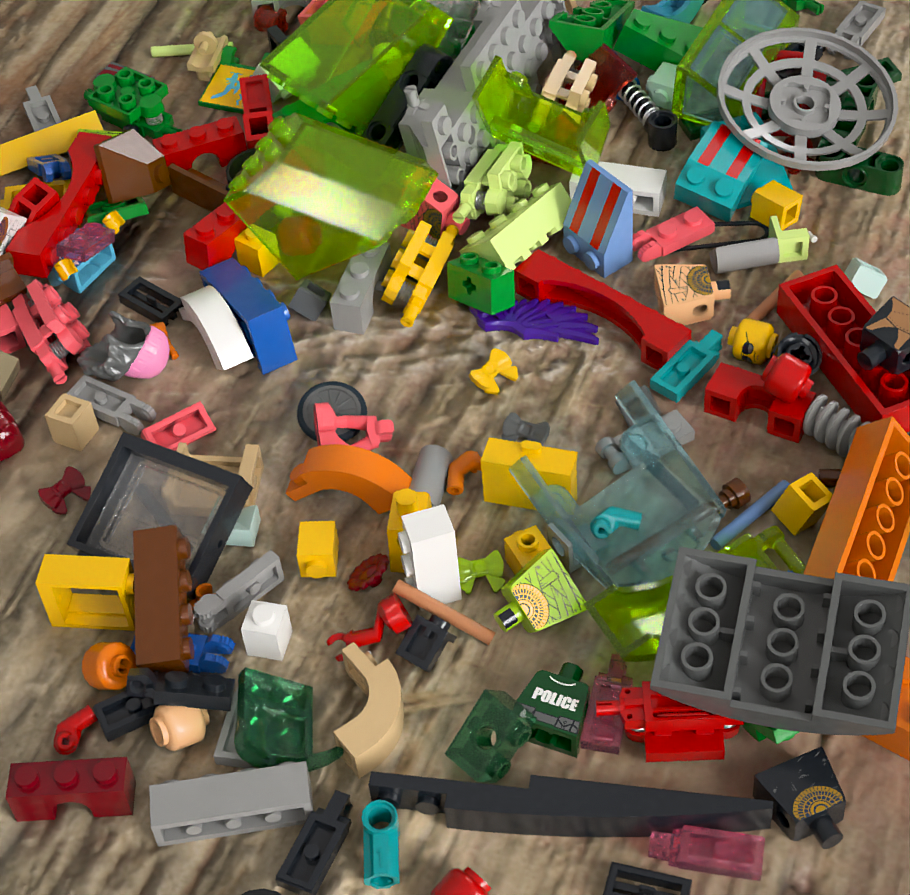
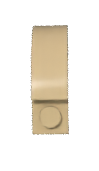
(377, 729)

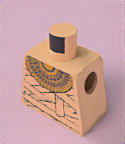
(687, 292)

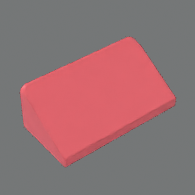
(182, 427)

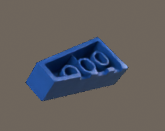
(256, 311)

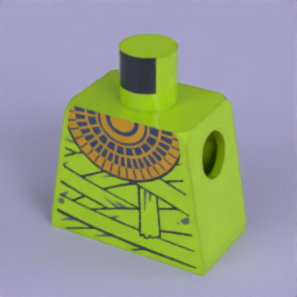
(539, 595)

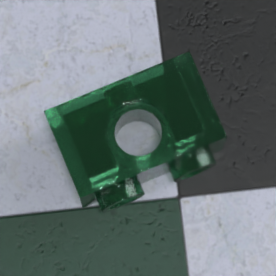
(473, 745)

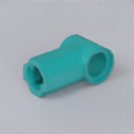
(381, 845)

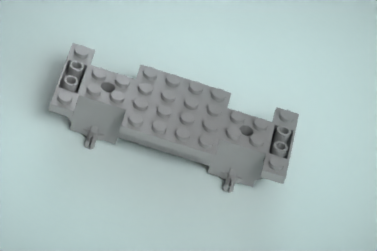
(444, 121)

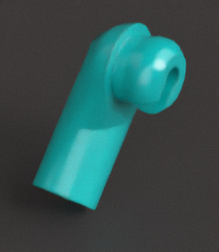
(612, 519)

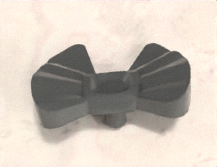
(514, 428)

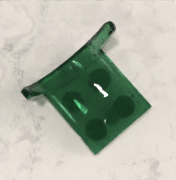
(276, 722)

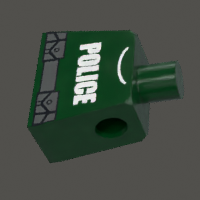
(560, 708)

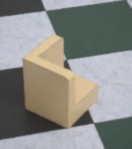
(72, 422)

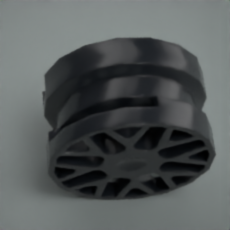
(802, 347)

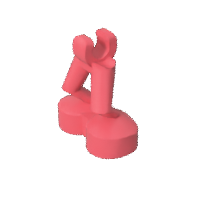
(327, 423)

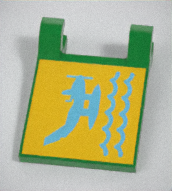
(224, 87)

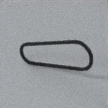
(731, 223)

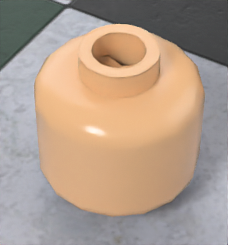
(178, 726)

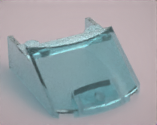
(663, 486)

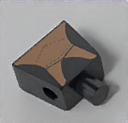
(887, 338)

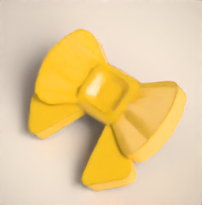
(498, 364)

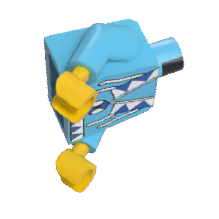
(79, 274)

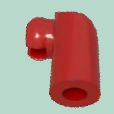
(70, 730)

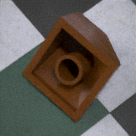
(130, 167)

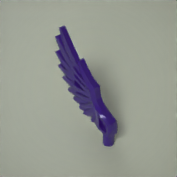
(540, 321)

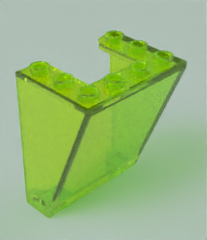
(354, 54)

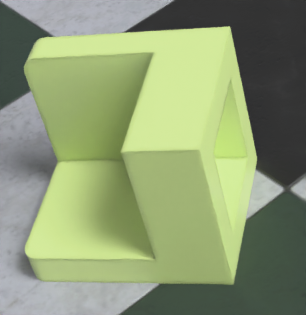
(792, 243)

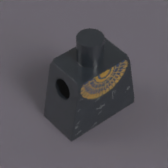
(804, 797)

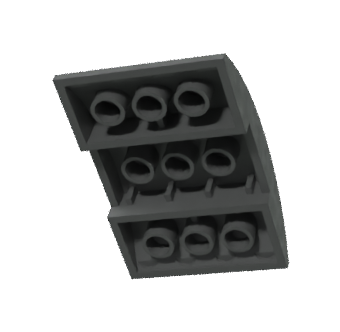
(783, 645)

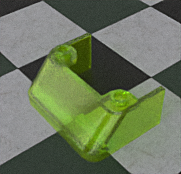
(542, 125)

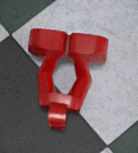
(389, 612)

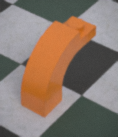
(348, 470)

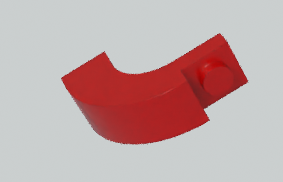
(256, 107)

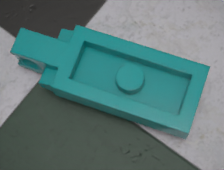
(687, 366)

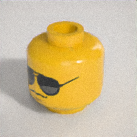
(752, 340)

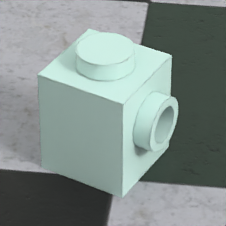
(661, 85)

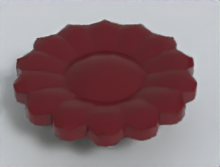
(368, 573)

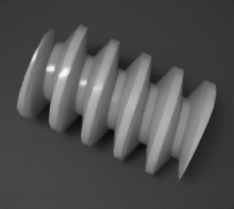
(831, 427)

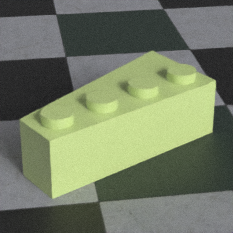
(523, 229)

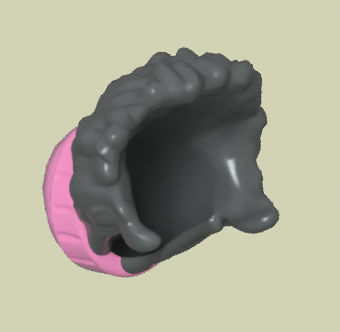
(129, 350)

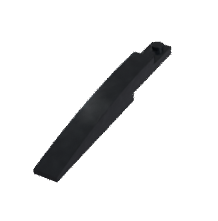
(568, 806)

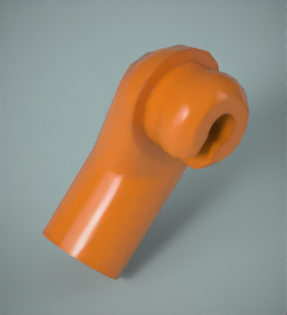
(459, 468)

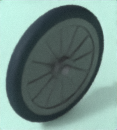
(341, 397)

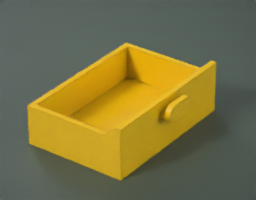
(552, 464)

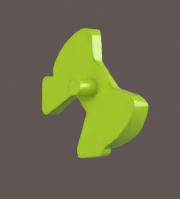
(491, 567)

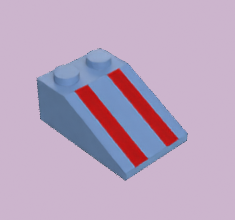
(600, 221)

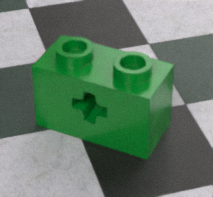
(481, 283)

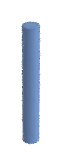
(748, 516)

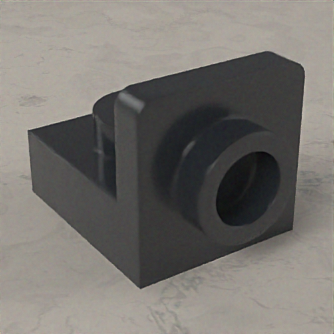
(425, 641)

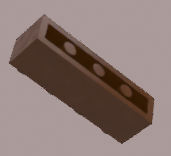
(162, 599)

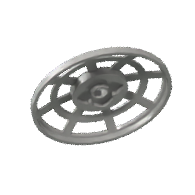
(805, 89)

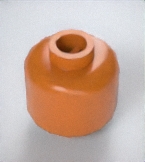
(108, 665)

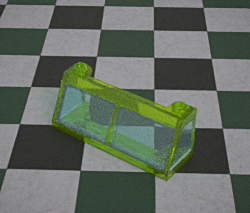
(726, 29)

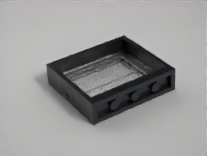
(159, 488)

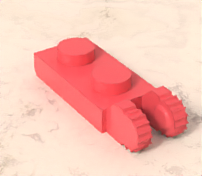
(672, 234)

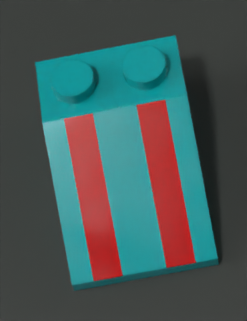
(717, 173)

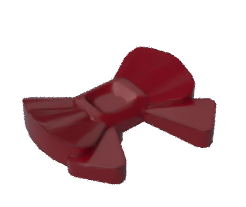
(71, 482)

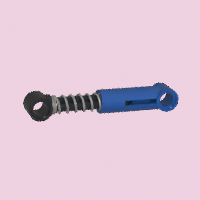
(658, 123)

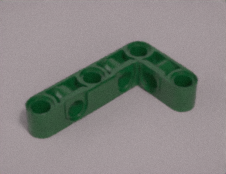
(878, 173)

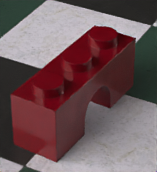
(98, 783)

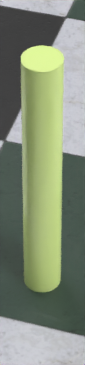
(174, 50)

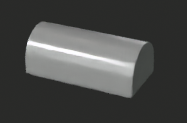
(745, 255)
(431, 472)

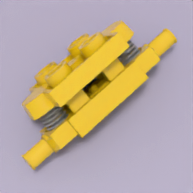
(425, 272)

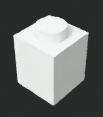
(266, 630)

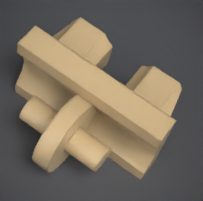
(206, 54)

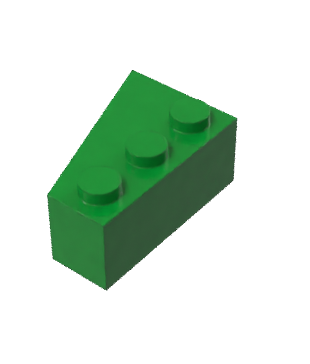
(655, 39)

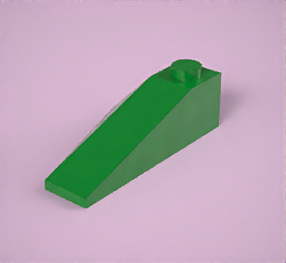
(591, 26)

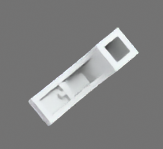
(217, 326)

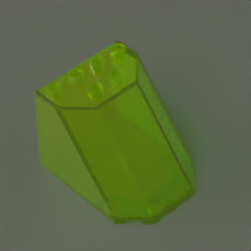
(325, 193)

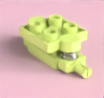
(495, 182)

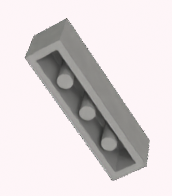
(230, 803)

